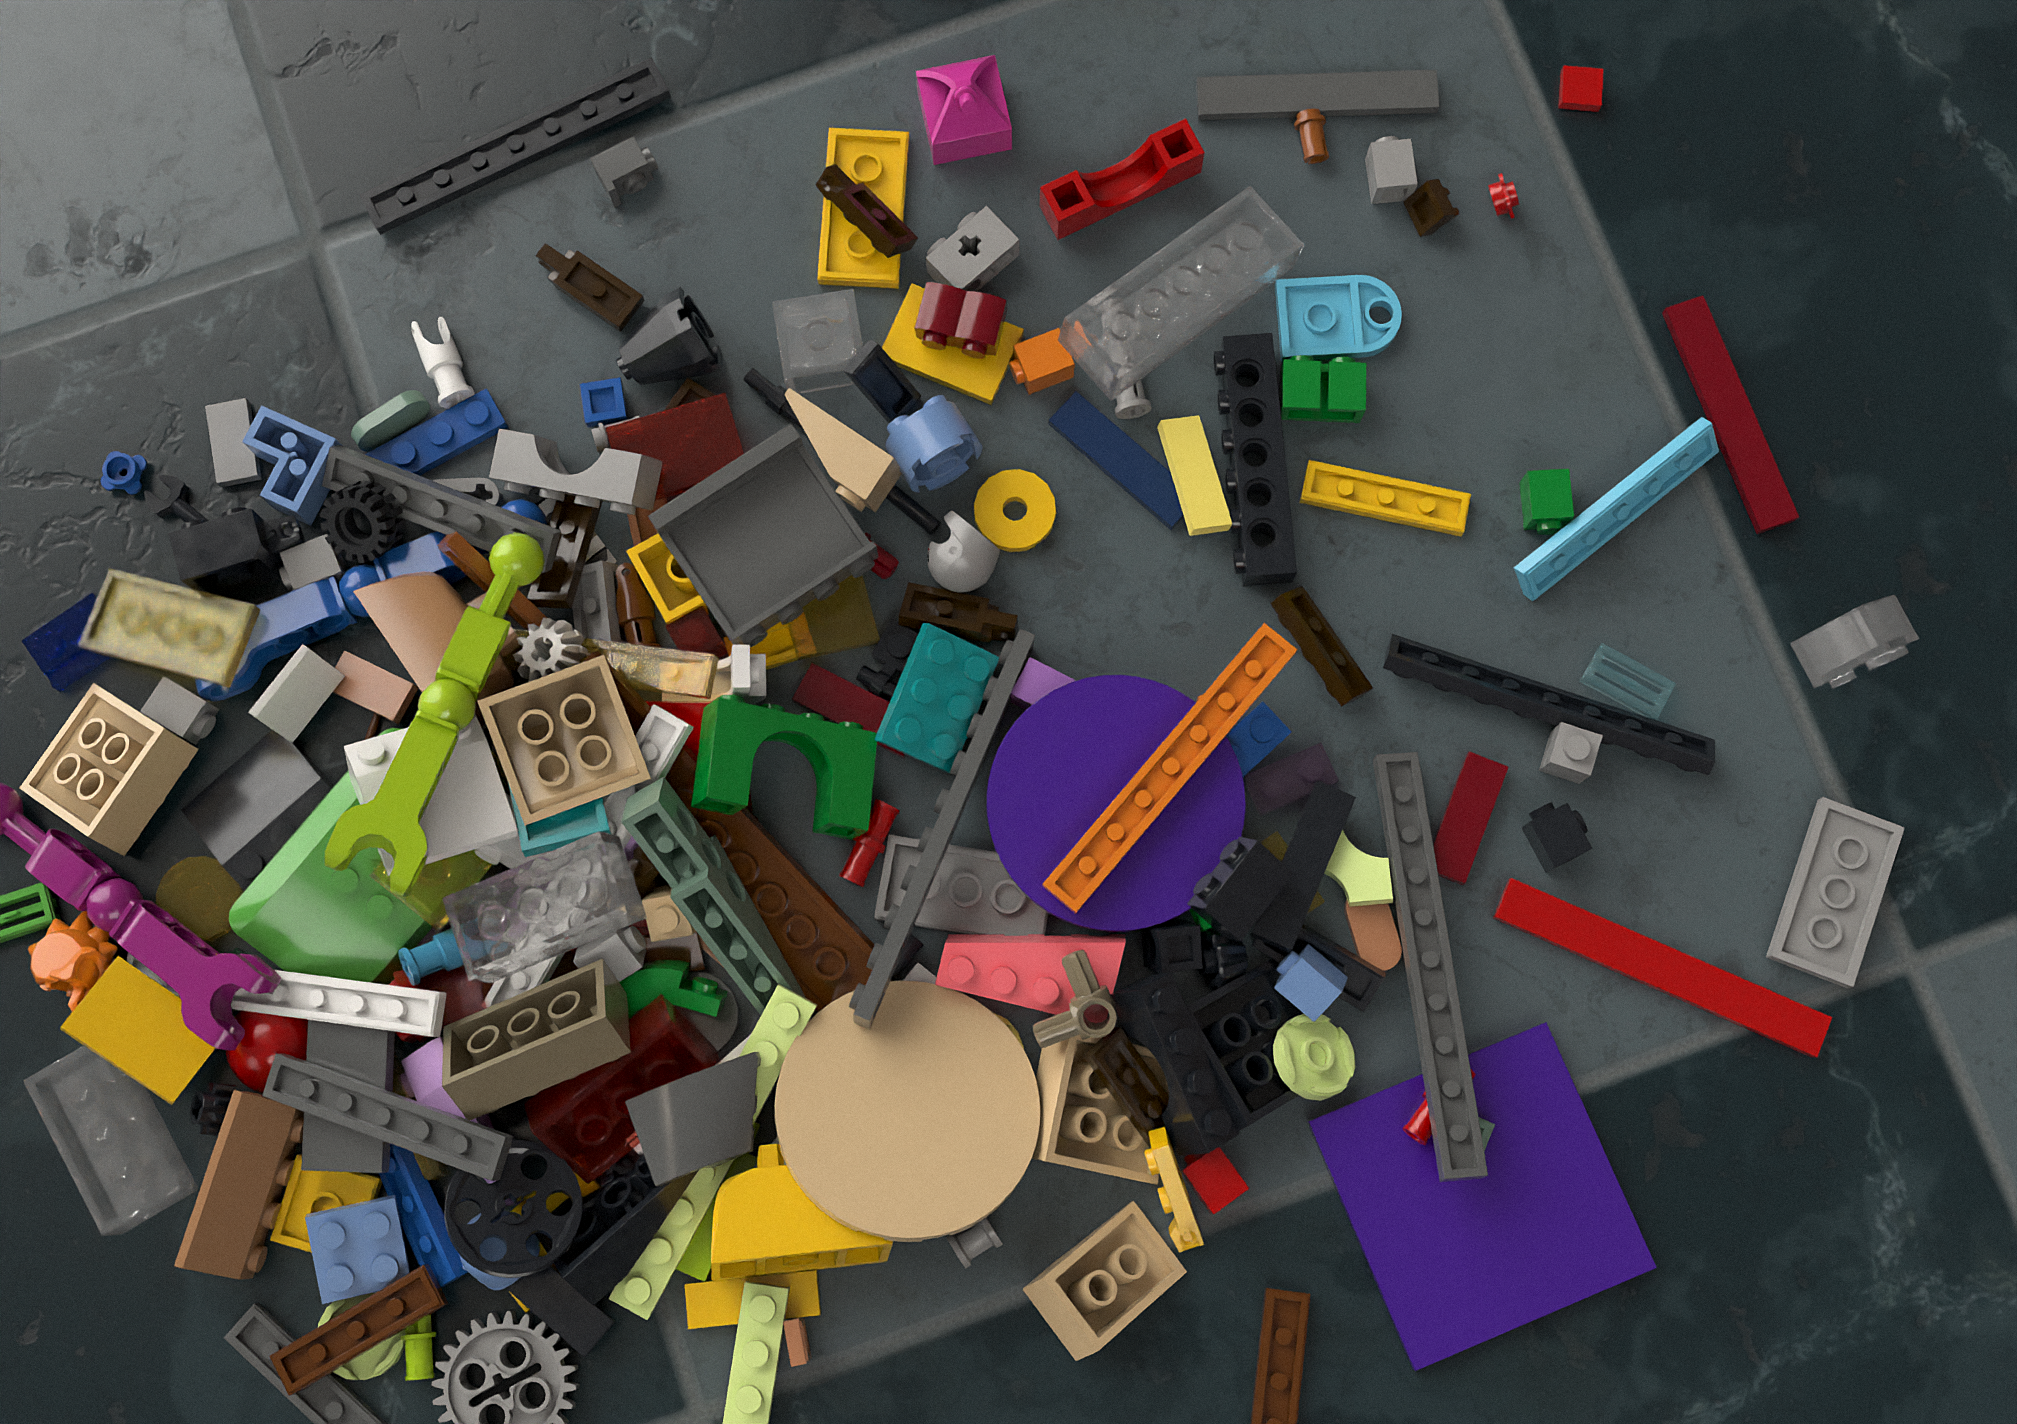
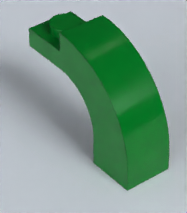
(671, 981)

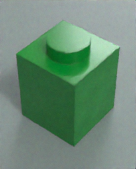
(1546, 500)

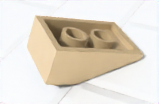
(854, 463)
(1104, 1281)

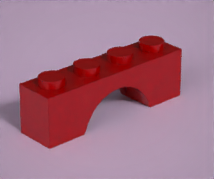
(1089, 197)

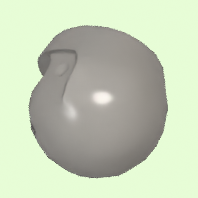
(963, 560)

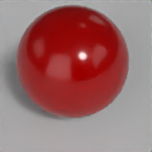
(262, 1040)

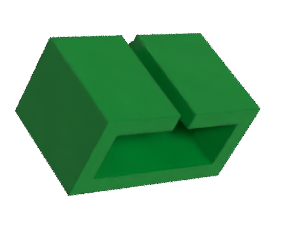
(1322, 390)

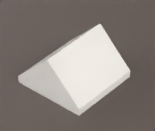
(296, 693)

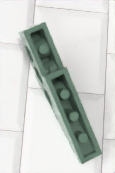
(708, 891)

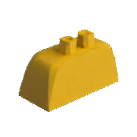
(773, 1228)

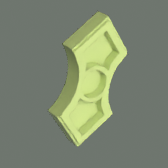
(1361, 876)

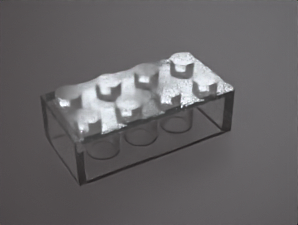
(544, 907)
(110, 1140)

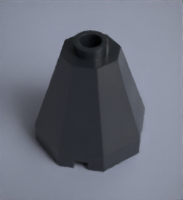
(669, 343)

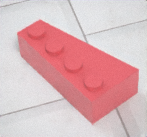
(1028, 968)

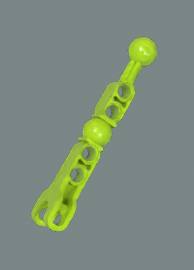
(444, 710)

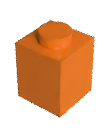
(1041, 362)

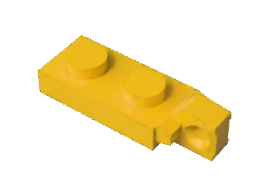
(1174, 1195)

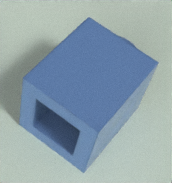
(1309, 981)

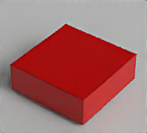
(1581, 88)

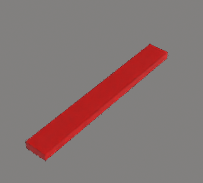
(1662, 968)

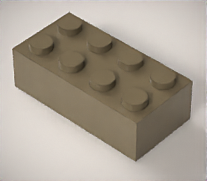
(535, 1040)

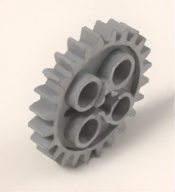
(488, 1348)

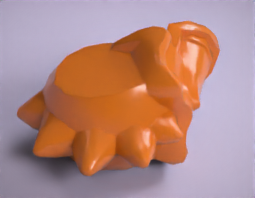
(71, 958)

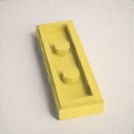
(1194, 475)

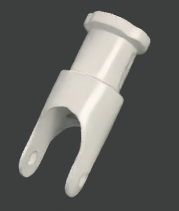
(443, 365)

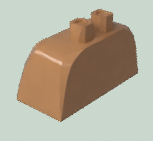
(418, 621)

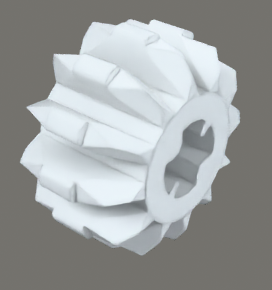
(549, 649)

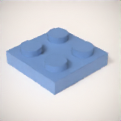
(357, 1248)

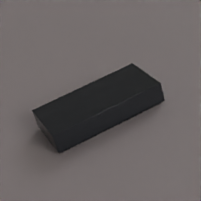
(882, 381)

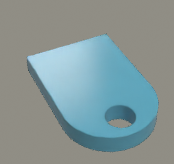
(1332, 316)

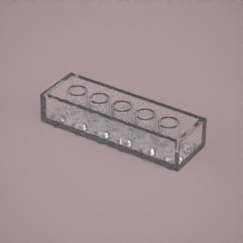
(1179, 292)

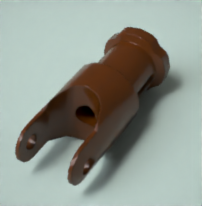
(635, 608)

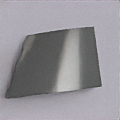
(697, 1119)

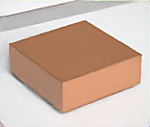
(797, 1341)

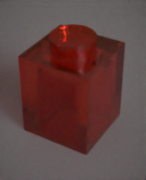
(696, 634)

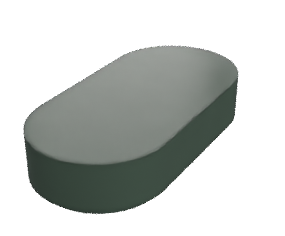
(390, 420)

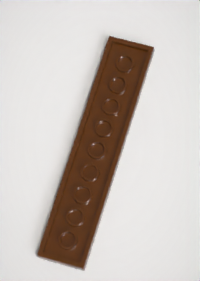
(809, 928)

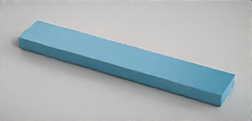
(1617, 509)

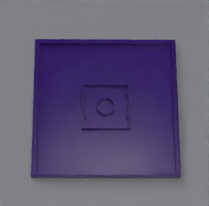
(1495, 1249)

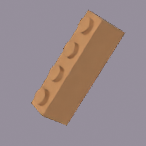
(242, 1187)

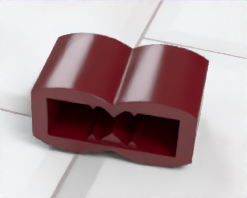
(960, 320)

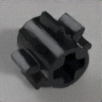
(210, 1107)

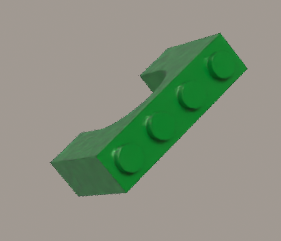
(838, 753)

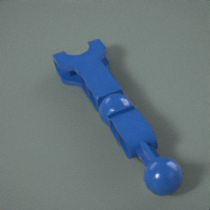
(331, 604)

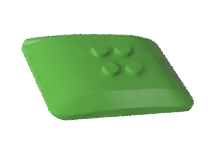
(323, 917)

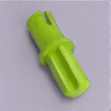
(419, 1350)

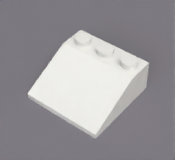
(467, 803)

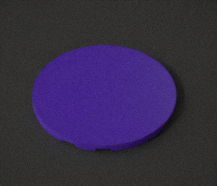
(1071, 762)

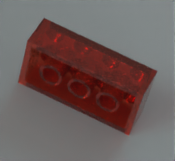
(588, 1115)

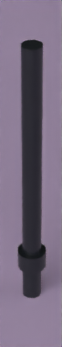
(779, 404)

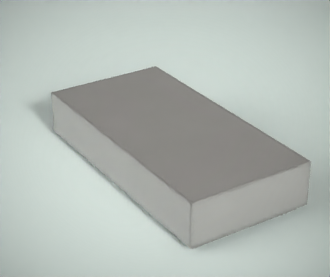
(227, 428)

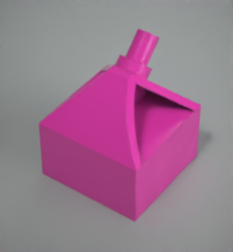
(964, 109)

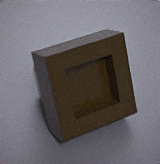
(1430, 207)

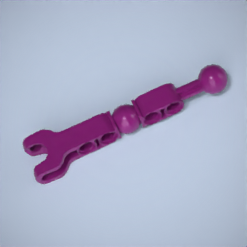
(141, 927)

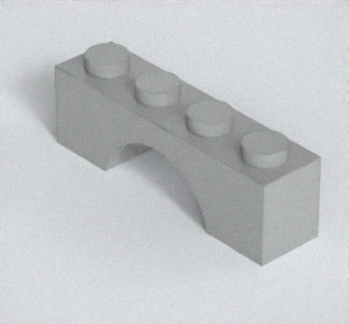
(616, 477)

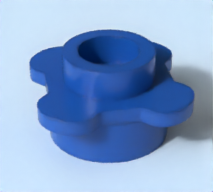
(112, 468)

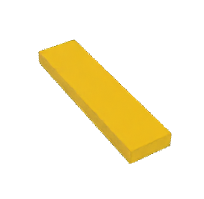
(1385, 498)

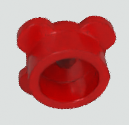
(1503, 196)

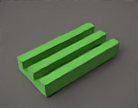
(46, 905)

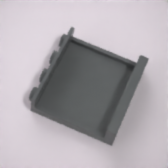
(764, 538)

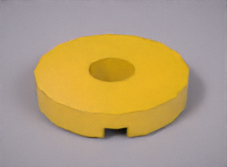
(1019, 487)

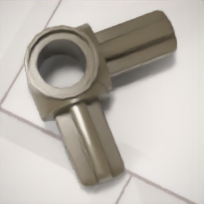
(1087, 993)

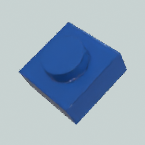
(603, 402)

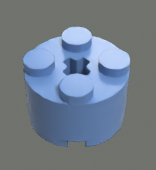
(932, 444)

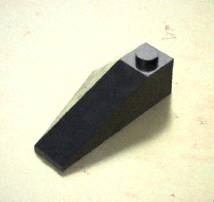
(614, 1229)

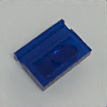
(57, 648)

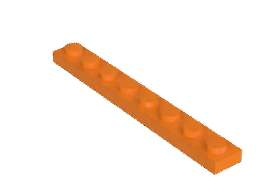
(1169, 768)

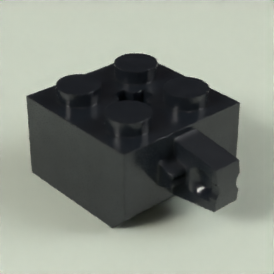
(233, 550)

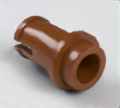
(1310, 126)

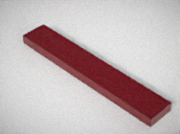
(1730, 414)

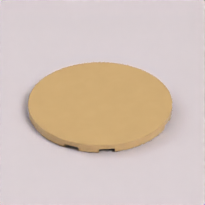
(907, 1120)

